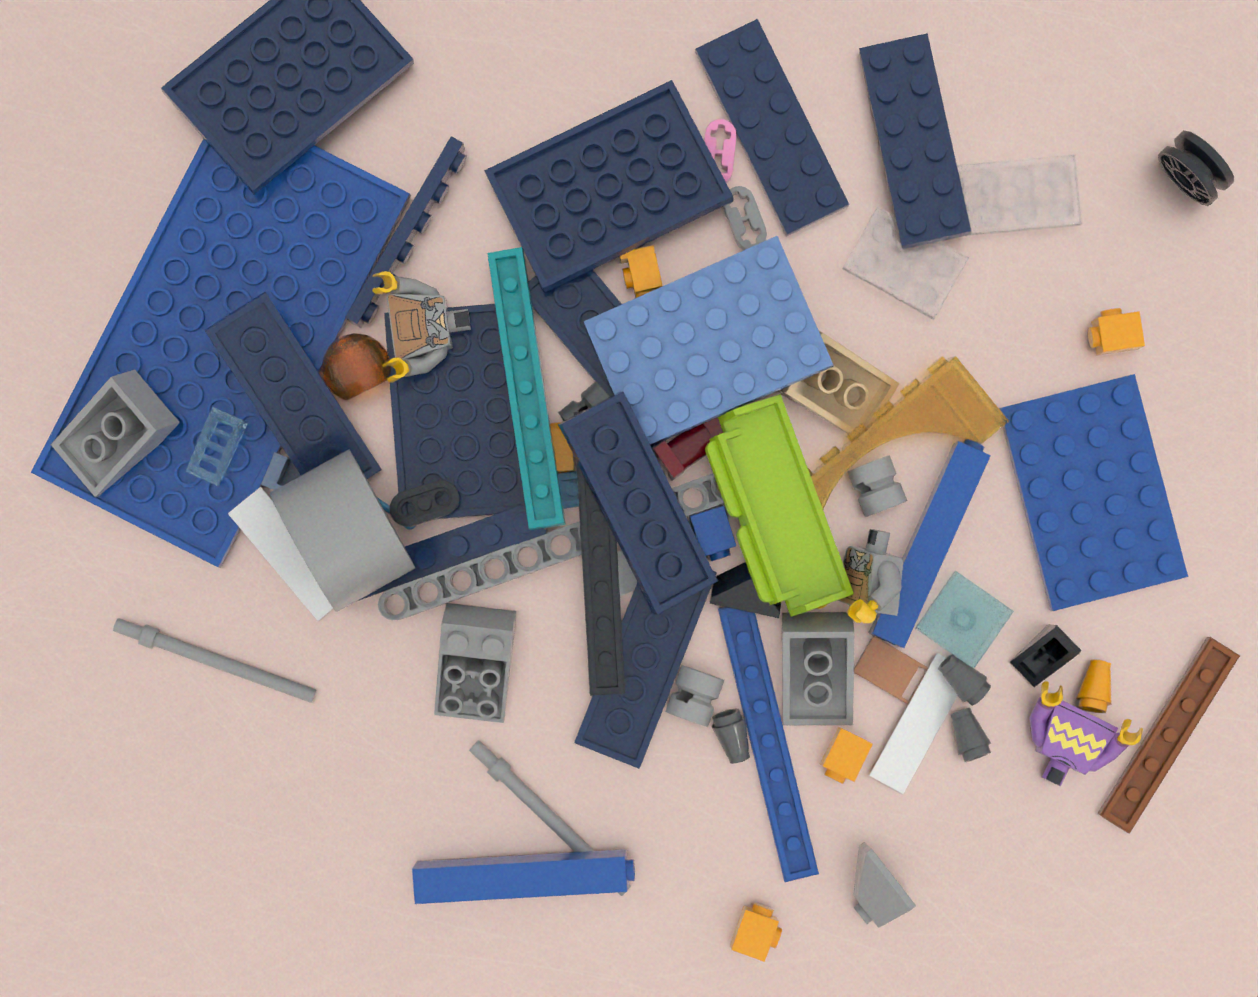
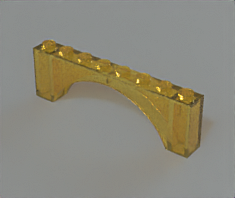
(940, 403)

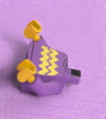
(1074, 737)

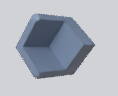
(279, 472)

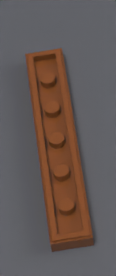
(1168, 734)

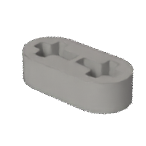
(752, 216)

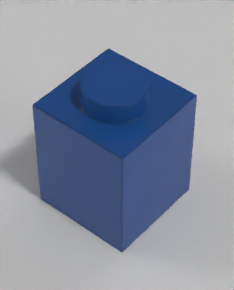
(713, 533)

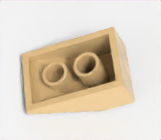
(845, 392)

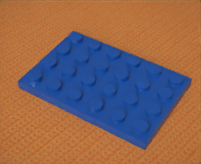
(1093, 493)

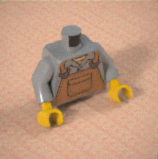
(418, 325)
(873, 578)

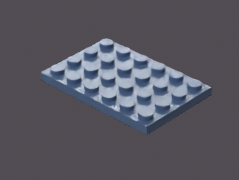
(710, 341)

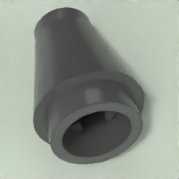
(965, 680)
(732, 734)
(969, 736)

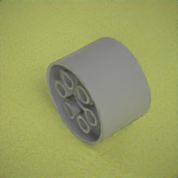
(341, 530)

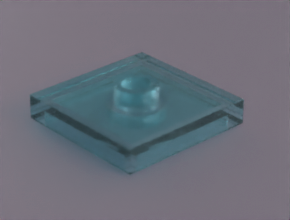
(964, 619)

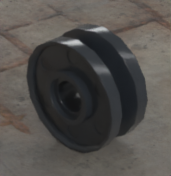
(1196, 168)

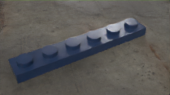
(414, 221)
(466, 544)

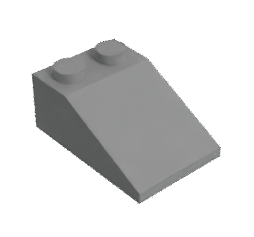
(114, 431)
(817, 668)

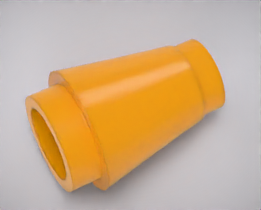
(1096, 687)

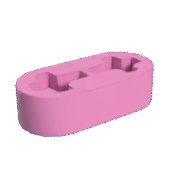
(728, 150)

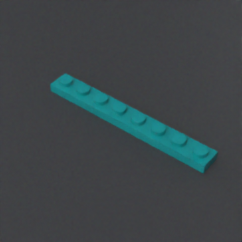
(526, 389)

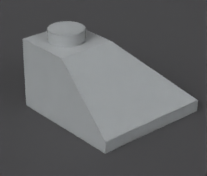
(877, 890)

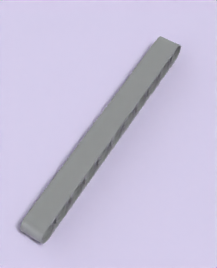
(509, 557)

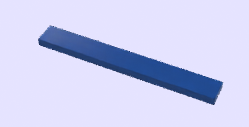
(768, 744)

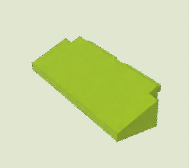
(777, 507)

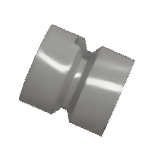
(877, 486)
(694, 696)

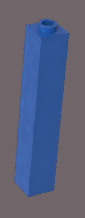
(933, 538)
(522, 876)

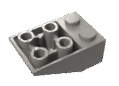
(474, 662)

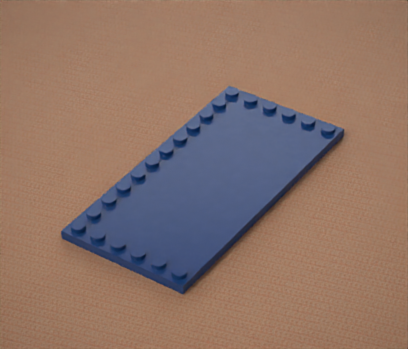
(217, 247)

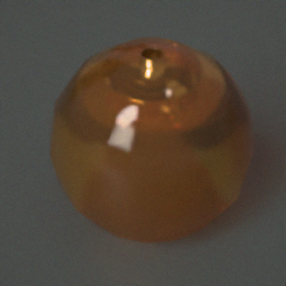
(354, 365)

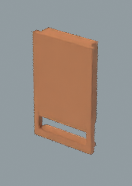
(887, 668)

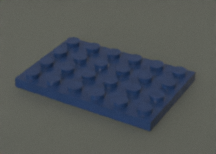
(285, 82)
(608, 186)
(459, 422)

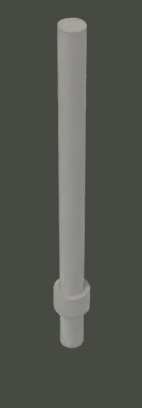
(150, 637)
(500, 771)

